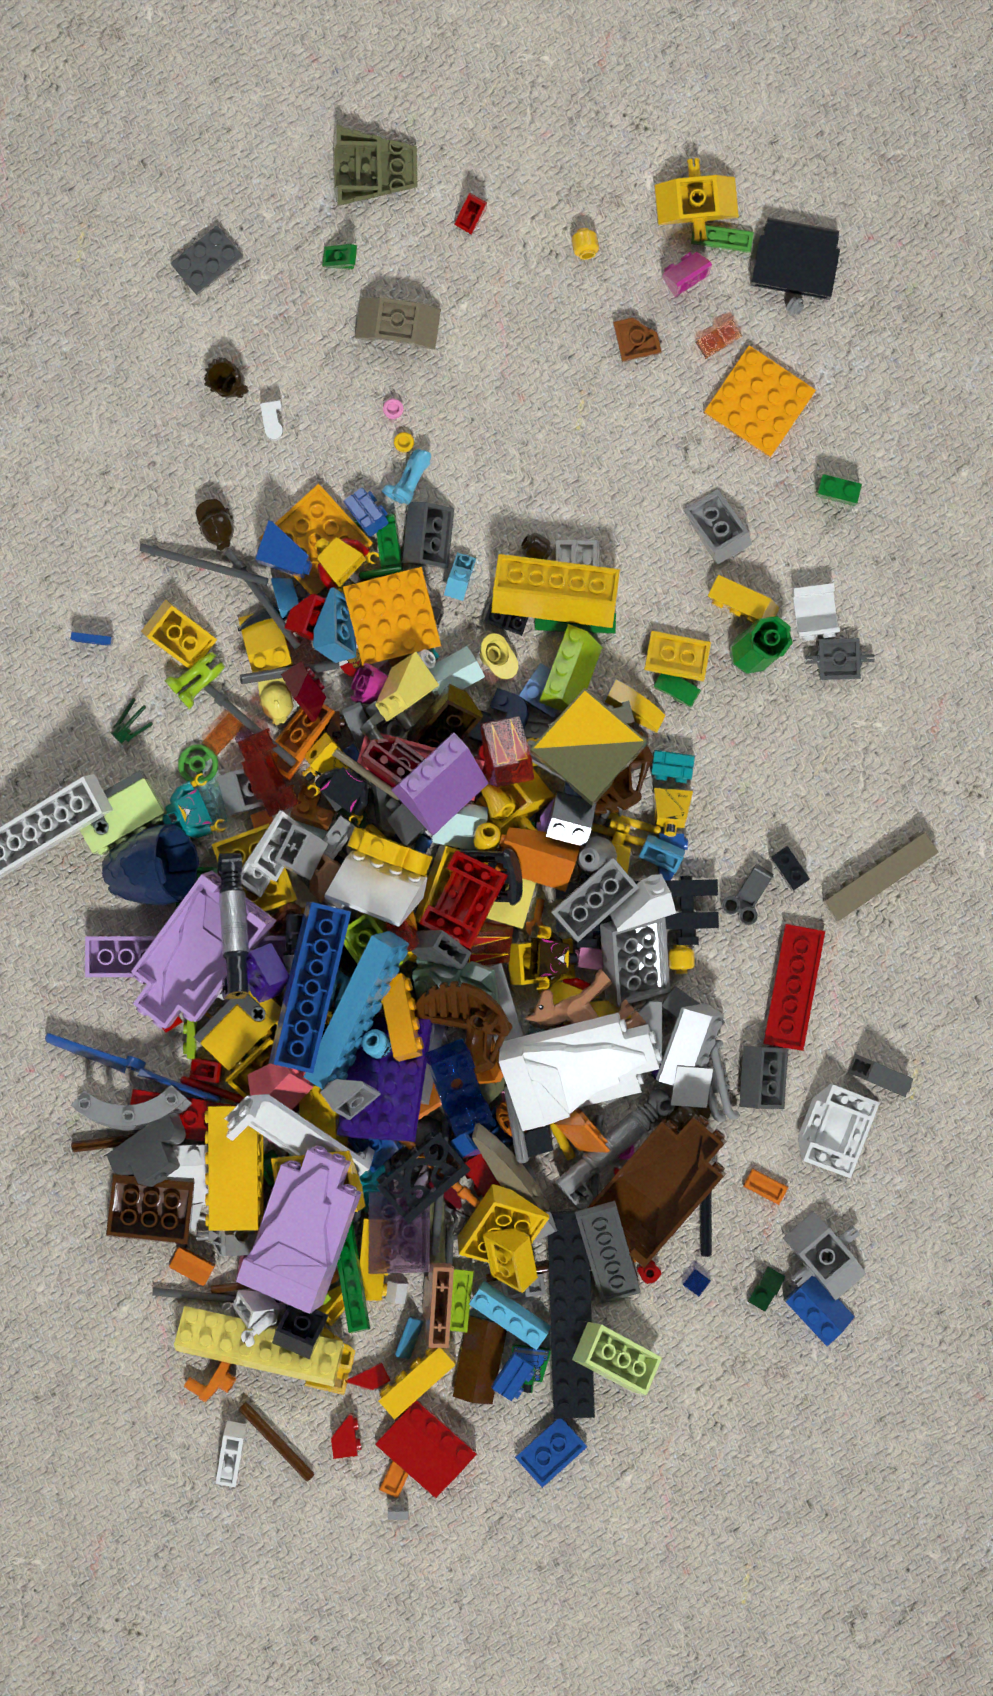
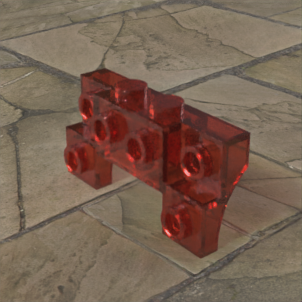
(264, 774)

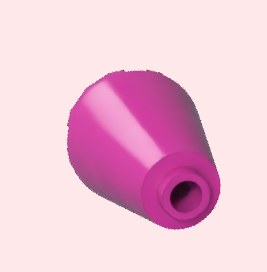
(367, 684)

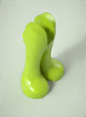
(207, 676)

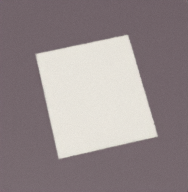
(691, 1087)

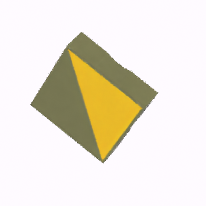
(588, 746)

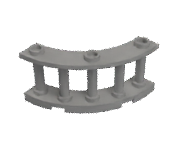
(131, 1116)

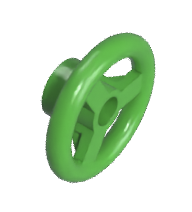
(209, 755)

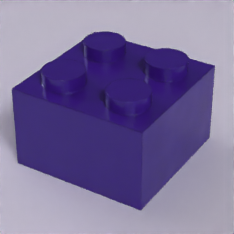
(266, 973)

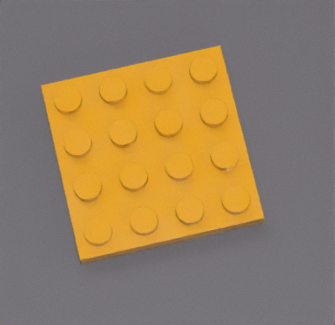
(759, 401)
(310, 521)
(392, 616)

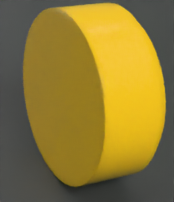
(403, 442)

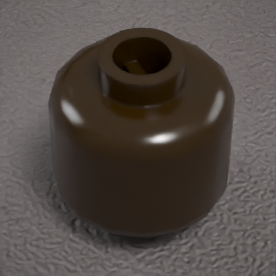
(536, 546)

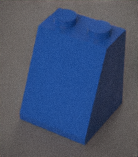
(282, 552)

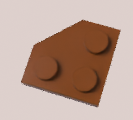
(635, 340)

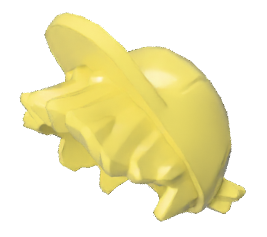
(275, 700)

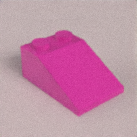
(686, 273)

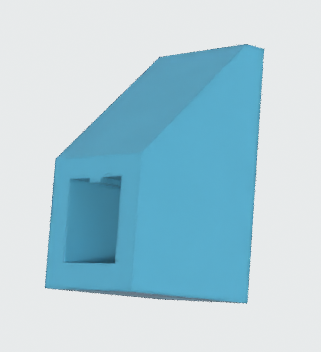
(460, 576)

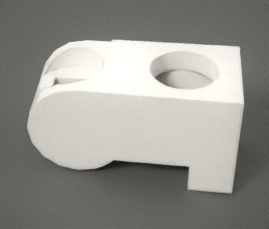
(270, 419)

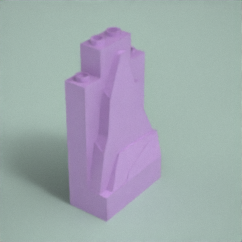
(186, 957)
(302, 1231)

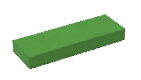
(726, 239)

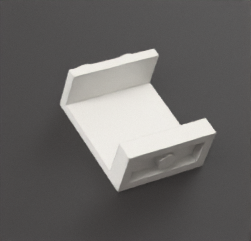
(815, 611)

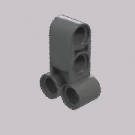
(749, 894)

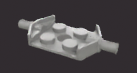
(227, 1243)

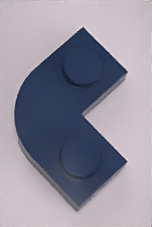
(510, 704)

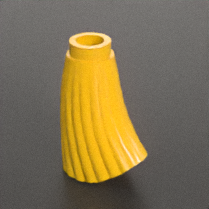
(498, 802)

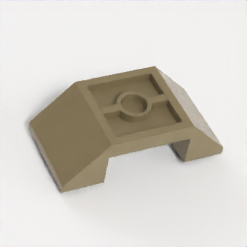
(398, 322)

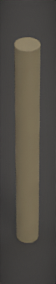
(365, 773)

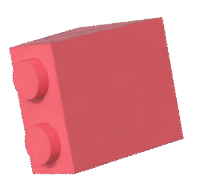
(281, 1083)

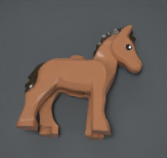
(577, 1007)

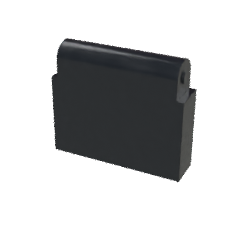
(796, 259)

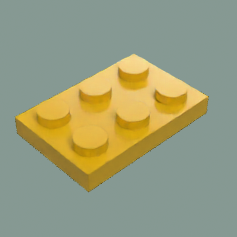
(677, 656)

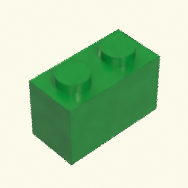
(838, 490)

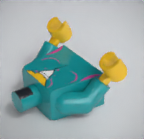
(189, 811)

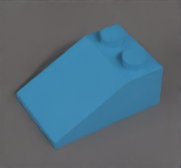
(334, 629)

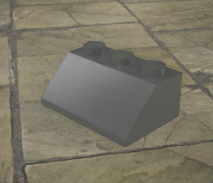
(428, 535)
(763, 1077)

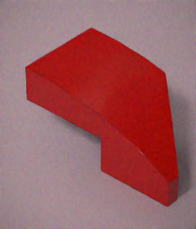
(370, 1378)

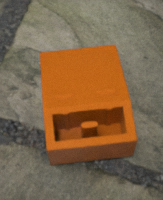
(582, 1132)

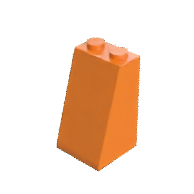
(541, 857)

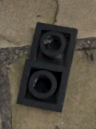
(510, 623)

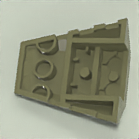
(371, 166)

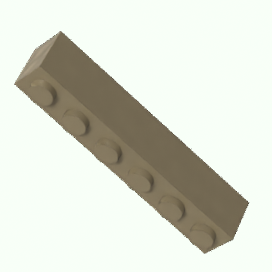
(881, 876)

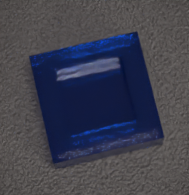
(696, 1282)

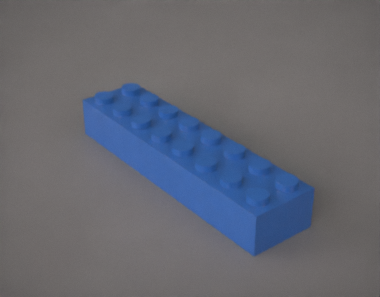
(309, 987)

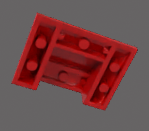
(465, 899)

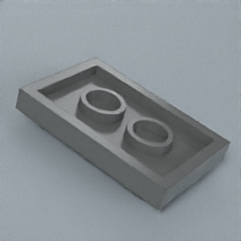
(206, 260)

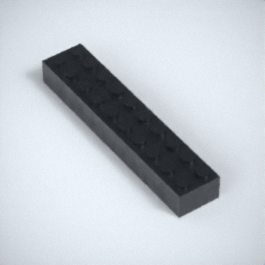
(569, 1316)

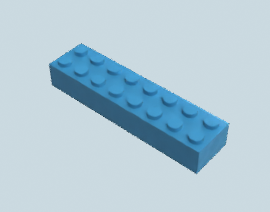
(357, 1007)

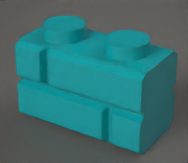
(672, 765)

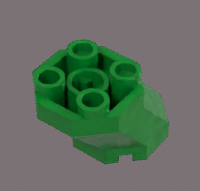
(761, 644)

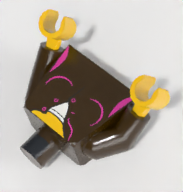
(549, 957)

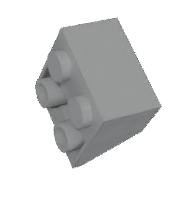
(300, 851)

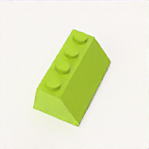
(571, 668)

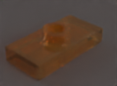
(223, 734)

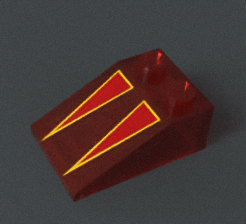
(506, 752)
(492, 944)

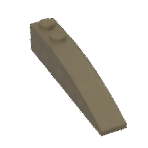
(506, 1168)

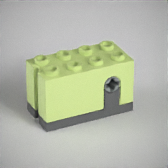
(133, 807)

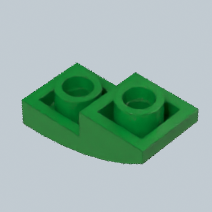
(678, 688)

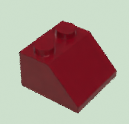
(305, 689)

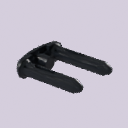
(511, 863)

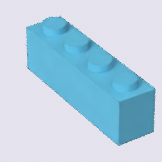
(510, 1315)

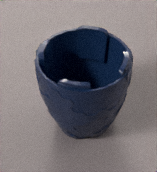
(152, 866)

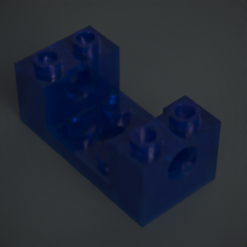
(462, 1104)

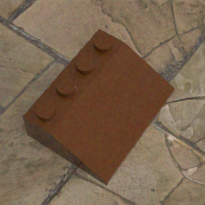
(150, 1213)

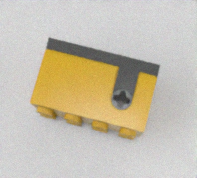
(237, 1030)

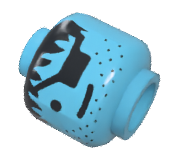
(376, 1043)

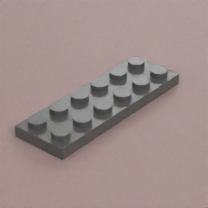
(608, 1252)

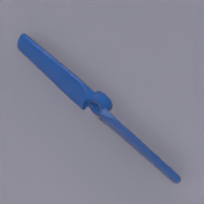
(120, 1064)

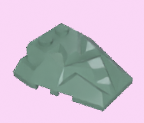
(429, 974)

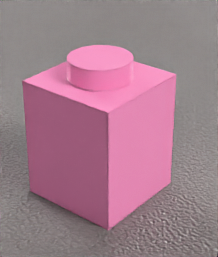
(590, 958)

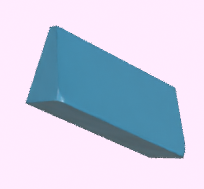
(285, 595)
(662, 853)
(409, 1338)

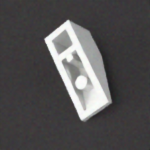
(231, 1453)

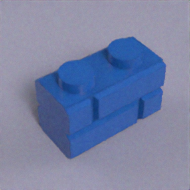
(366, 512)
(512, 1377)

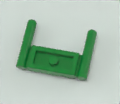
(388, 550)

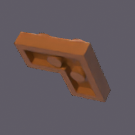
(309, 812)

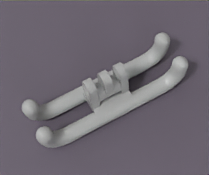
(718, 1085)

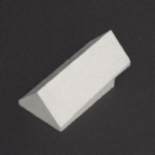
(260, 865)

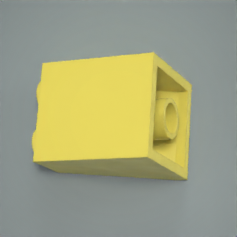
(405, 686)
(516, 914)

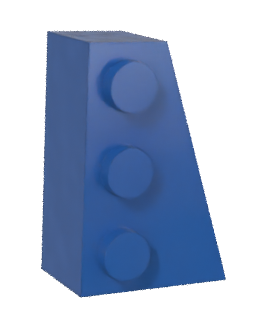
(465, 1145)

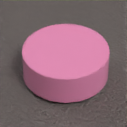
(393, 408)

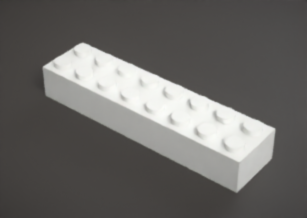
(51, 822)

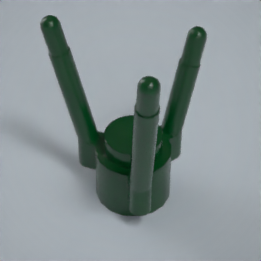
(122, 731)

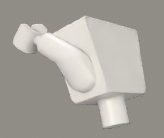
(256, 1312)

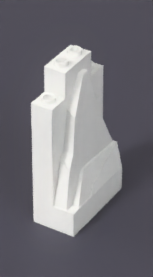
(575, 1067)

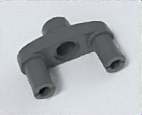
(370, 727)

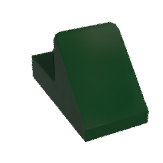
(766, 1288)

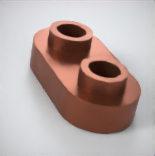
(279, 926)

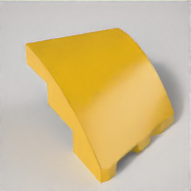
(344, 1368)

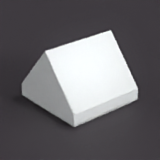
(396, 1292)

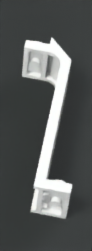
(287, 1129)

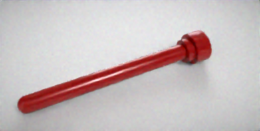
(211, 1089)

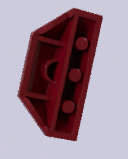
(390, 759)

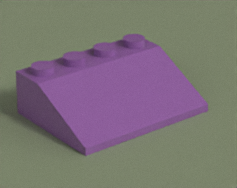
(441, 784)

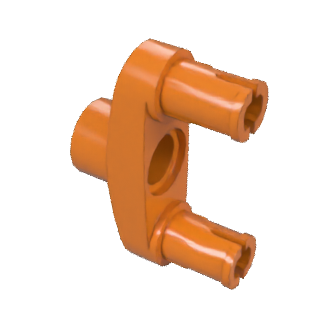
(221, 1379)

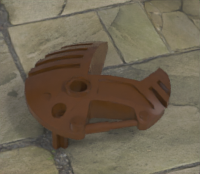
(621, 793)
(467, 1009)

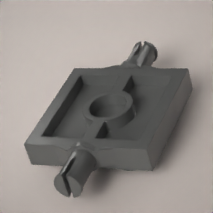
(839, 659)

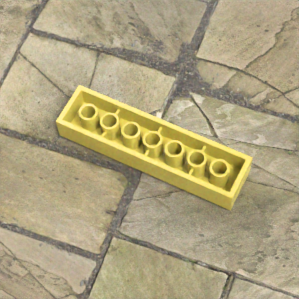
(220, 1339)

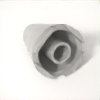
(600, 850)

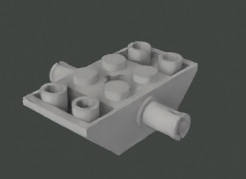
(813, 1238)

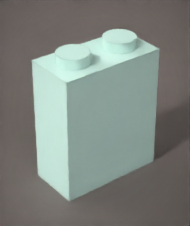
(457, 669)
(461, 828)

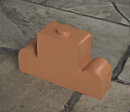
(437, 1304)

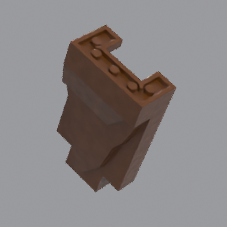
(664, 1184)

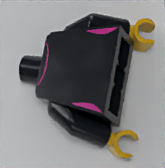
(344, 789)

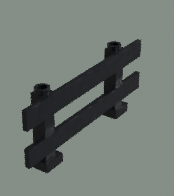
(686, 920)

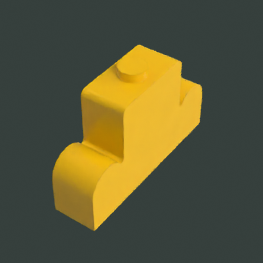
(389, 851)

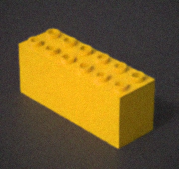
(555, 590)
(233, 1175)

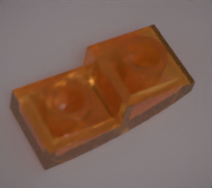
(719, 339)

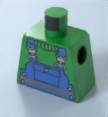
(538, 1358)

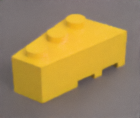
(741, 600)

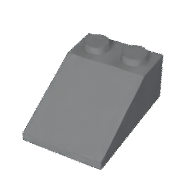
(718, 527)

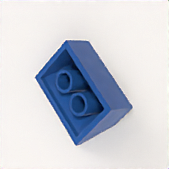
(819, 1310)

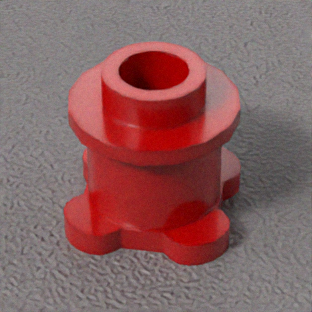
(650, 1266)

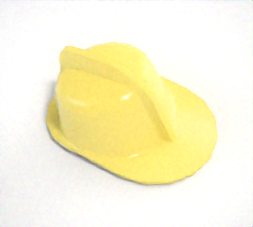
(498, 656)

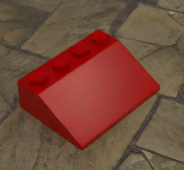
(426, 1448)

